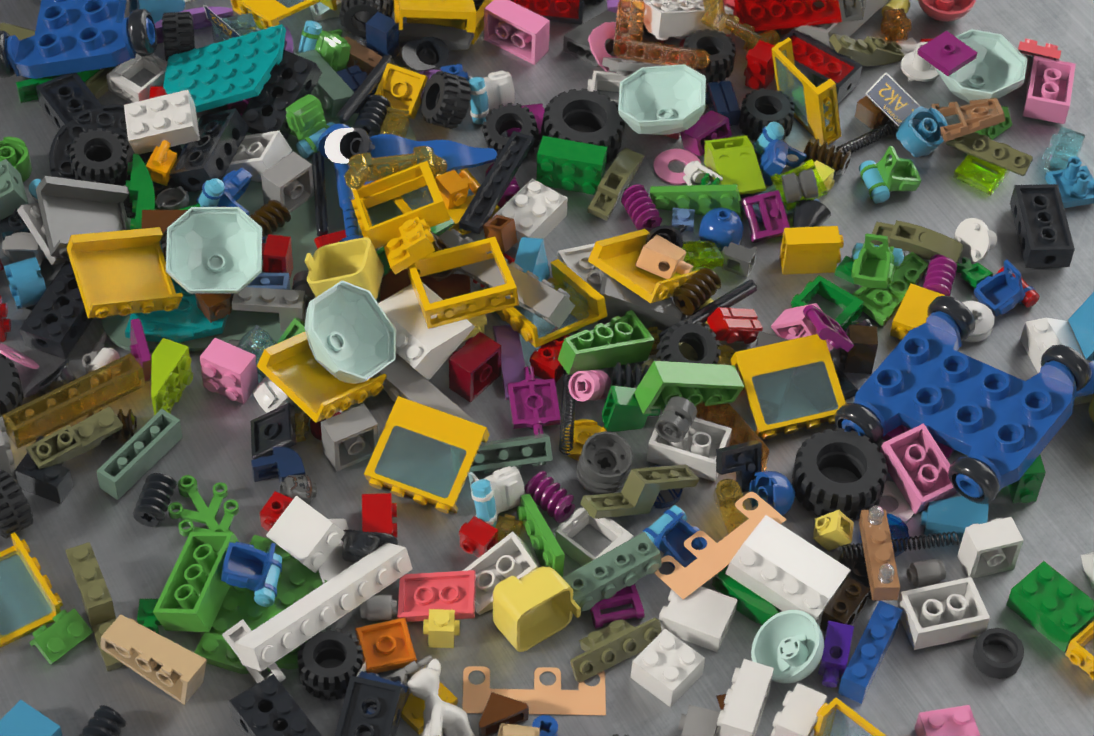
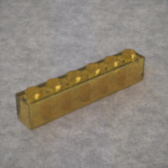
(74, 400)

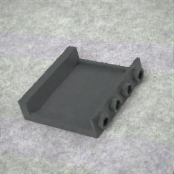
(79, 208)

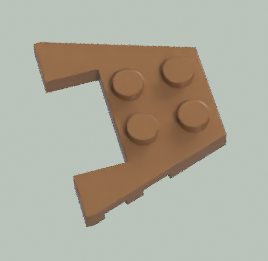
(972, 117)

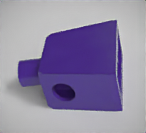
(835, 653)

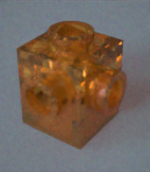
(895, 25)

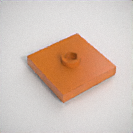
(386, 645)

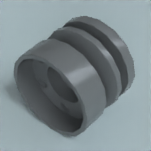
(608, 452)

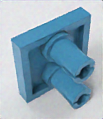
(1074, 183)

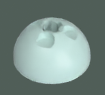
(790, 645)

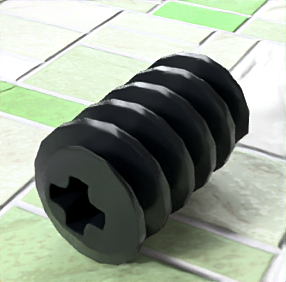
(372, 114)
(628, 377)
(154, 499)
(104, 723)

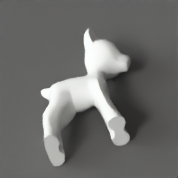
(437, 713)

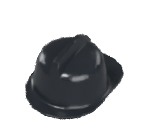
(425, 53)
(346, 143)
(58, 378)
(360, 544)

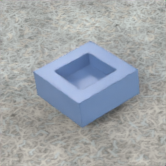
(683, 217)

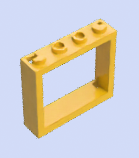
(392, 187)
(470, 304)

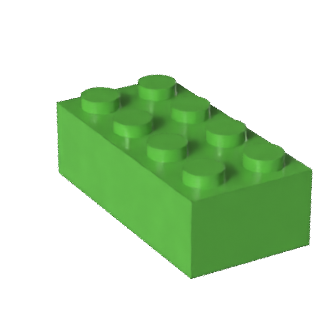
(195, 584)

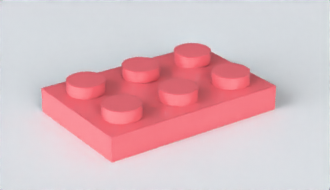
(1031, 48)
(437, 591)

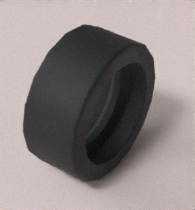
(1001, 637)

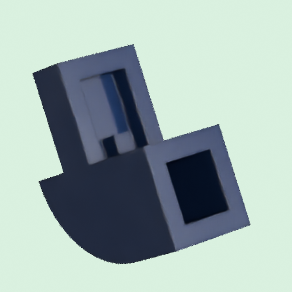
(280, 464)

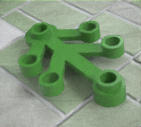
(205, 514)

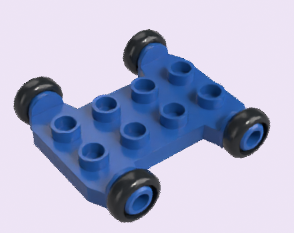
(78, 38)
(967, 403)

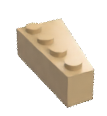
(155, 658)

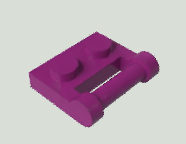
(772, 215)
(828, 328)
(622, 597)

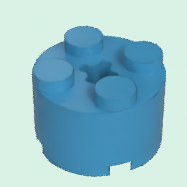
(921, 131)
(25, 282)

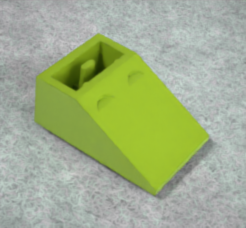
(735, 162)
(169, 374)

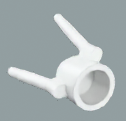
(696, 171)

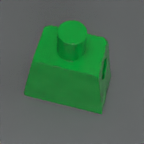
(623, 411)

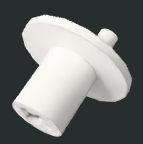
(917, 68)
(975, 238)

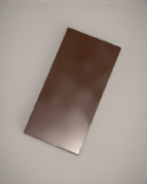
(450, 287)

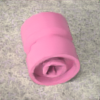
(589, 385)

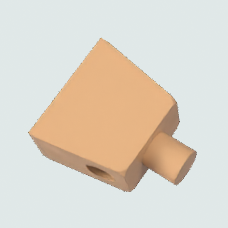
(663, 258)

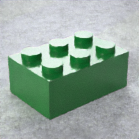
(570, 165)
(1052, 605)

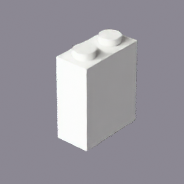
(305, 534)
(700, 617)

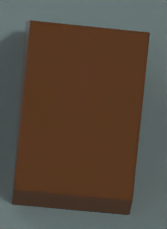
(501, 710)

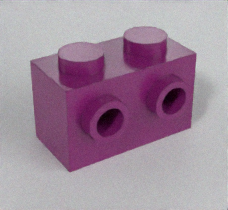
(708, 127)

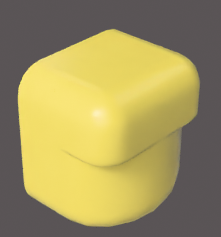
(346, 261)
(533, 607)

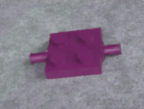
(533, 403)

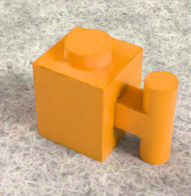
(161, 163)
(455, 187)

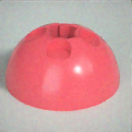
(946, 9)

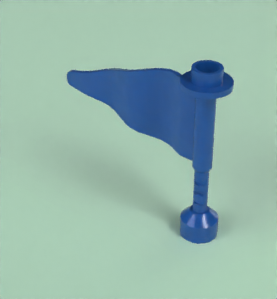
(456, 155)

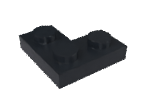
(740, 458)

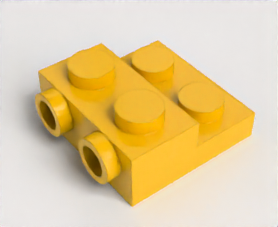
(402, 88)
(410, 246)

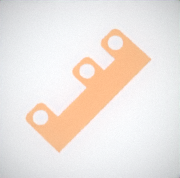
(715, 555)
(541, 699)

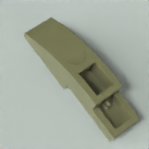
(868, 52)
(615, 183)
(918, 239)
(74, 440)

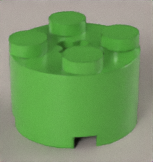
(17, 154)

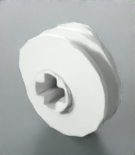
(984, 321)

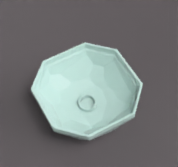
(994, 71)
(662, 99)
(214, 250)
(350, 333)

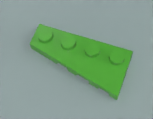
(697, 197)
(883, 302)
(541, 537)

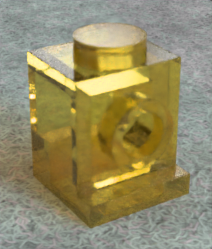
(396, 122)

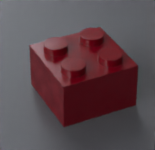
(474, 366)

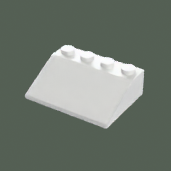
(676, 18)
(1042, 334)
(415, 343)
(786, 569)

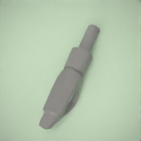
(96, 349)
(409, 670)

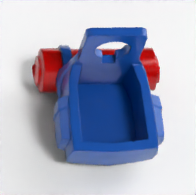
(1005, 290)

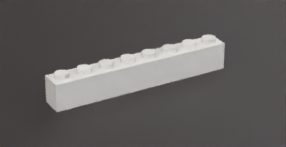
(323, 606)

